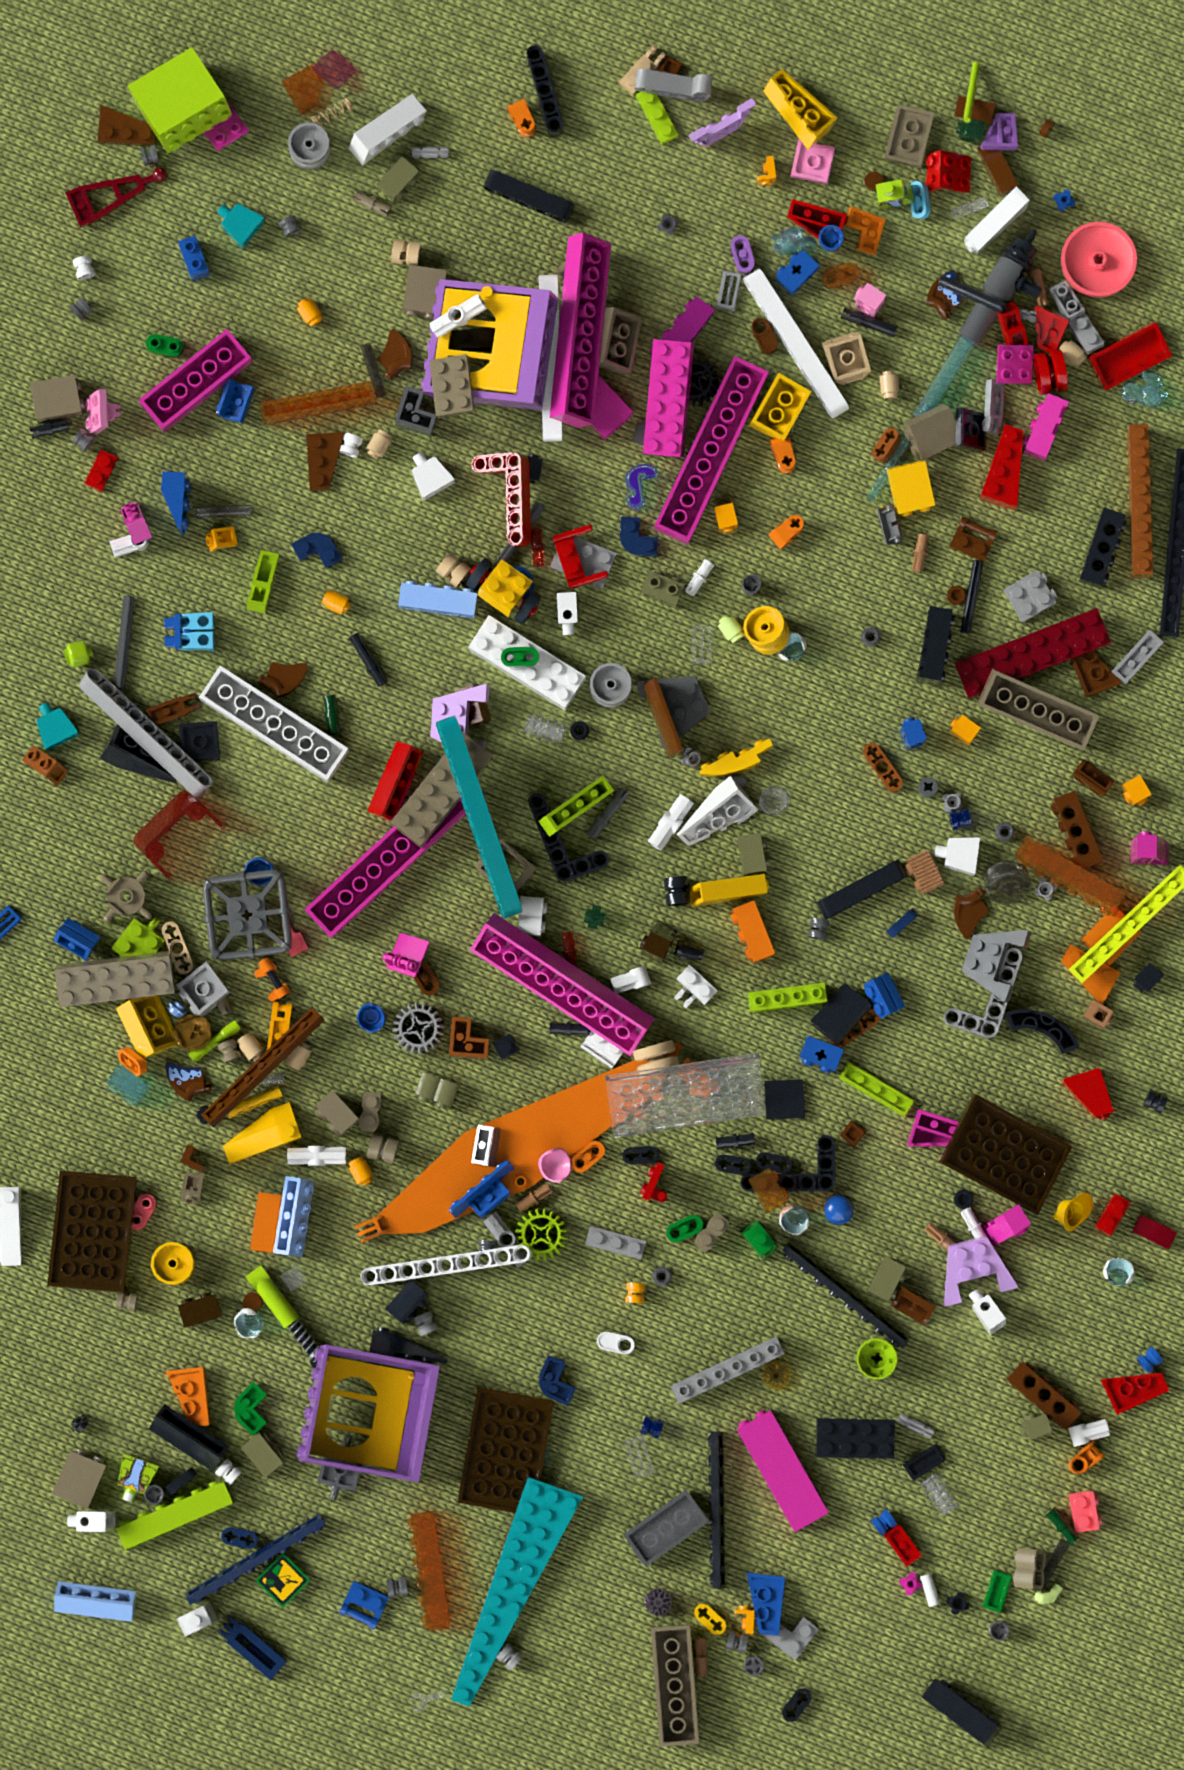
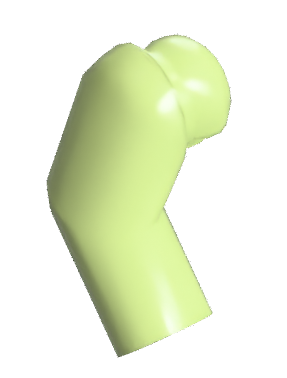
(1048, 1597)

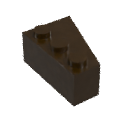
(658, 942)

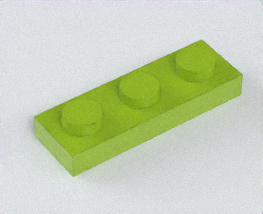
(657, 117)

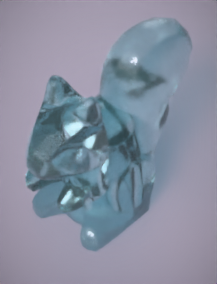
(793, 241)
(1148, 394)

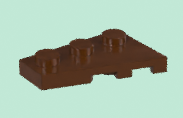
(123, 129)
(322, 457)
(1093, 674)

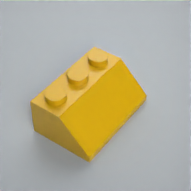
(779, 407)
(147, 1025)

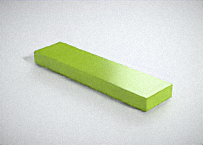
(876, 1089)

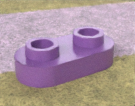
(742, 255)

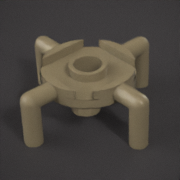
(130, 907)

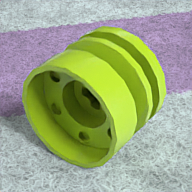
(883, 1367)

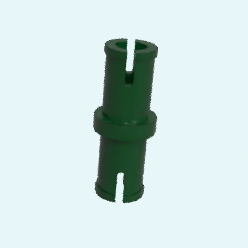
(331, 714)
(1062, 1526)

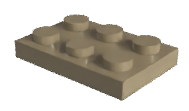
(909, 136)
(452, 385)

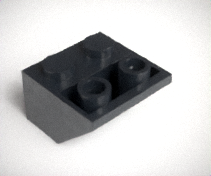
(406, 1302)

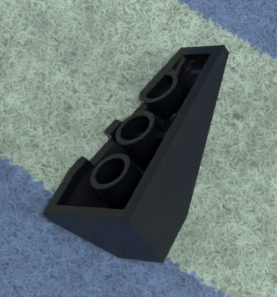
(127, 754)
(392, 1345)

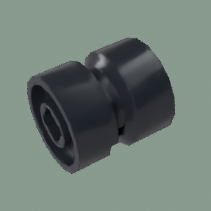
(677, 891)

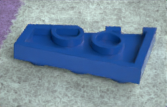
(767, 1600)

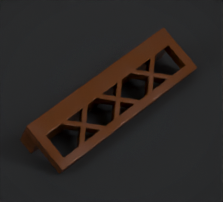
(189, 1159)

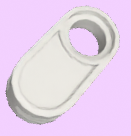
(611, 1342)

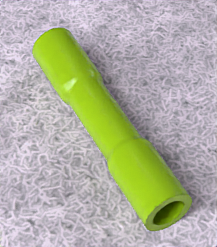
(224, 1033)

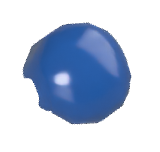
(259, 864)
(371, 1017)
(838, 1209)

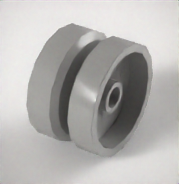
(306, 135)
(612, 696)

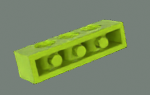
(576, 805)
(787, 998)

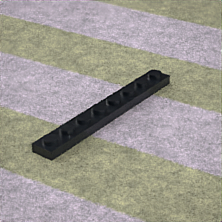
(838, 1291)
(716, 1501)

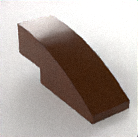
(998, 170)

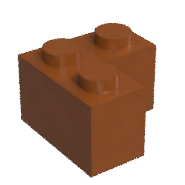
(462, 1045)

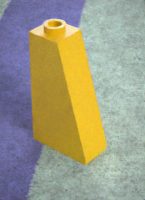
(728, 890)

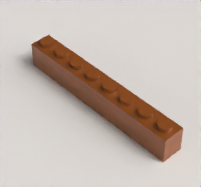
(1139, 501)

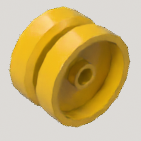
(766, 630)
(184, 1263)

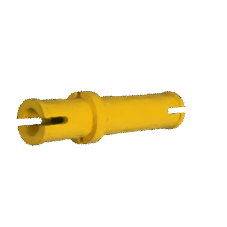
(255, 1101)

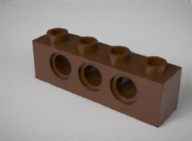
(1071, 802)
(1017, 1380)

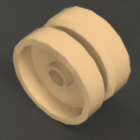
(655, 1056)

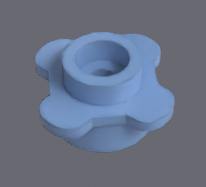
(177, 1009)

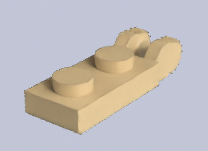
(644, 62)

